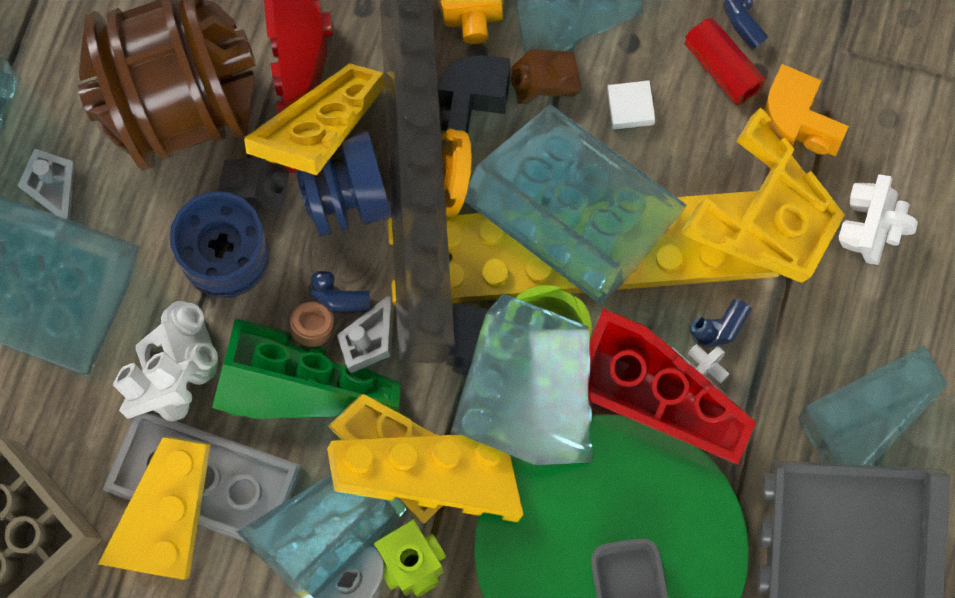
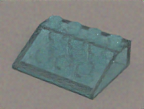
(573, 202)
(59, 285)

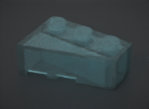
(874, 411)
(318, 534)

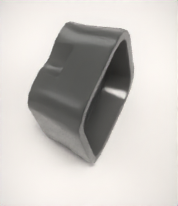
(628, 570)

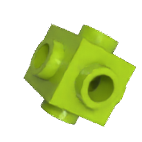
(406, 544)

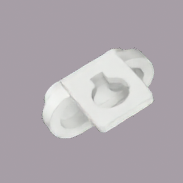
(183, 338)

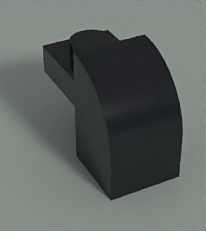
(476, 85)

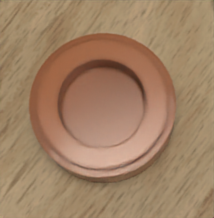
(311, 324)

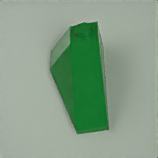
(278, 379)

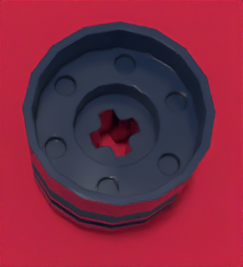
(345, 185)
(206, 226)

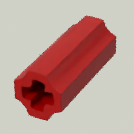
(724, 61)

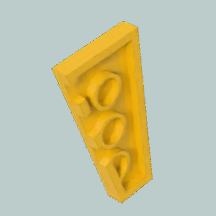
(318, 122)
(430, 471)

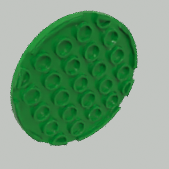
(631, 489)

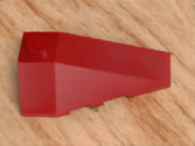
(300, 43)
(657, 387)

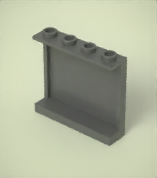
(854, 531)

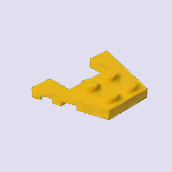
(788, 218)

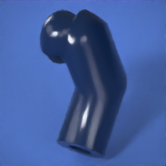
(744, 23)
(334, 298)
(722, 330)

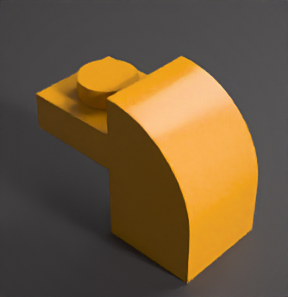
(791, 114)

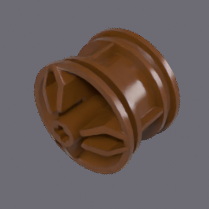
(166, 77)

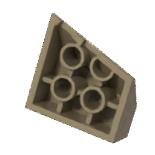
(38, 527)

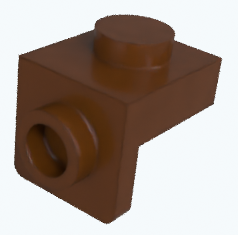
(545, 74)

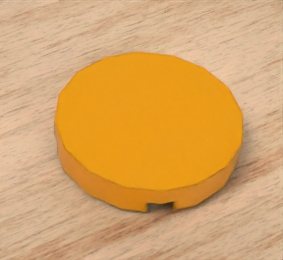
(456, 169)

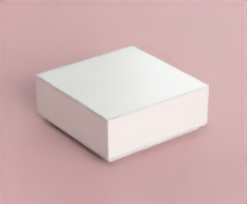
(631, 105)

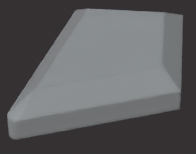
(49, 182)
(368, 337)

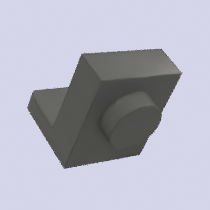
(255, 182)

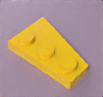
(372, 420)
(163, 513)

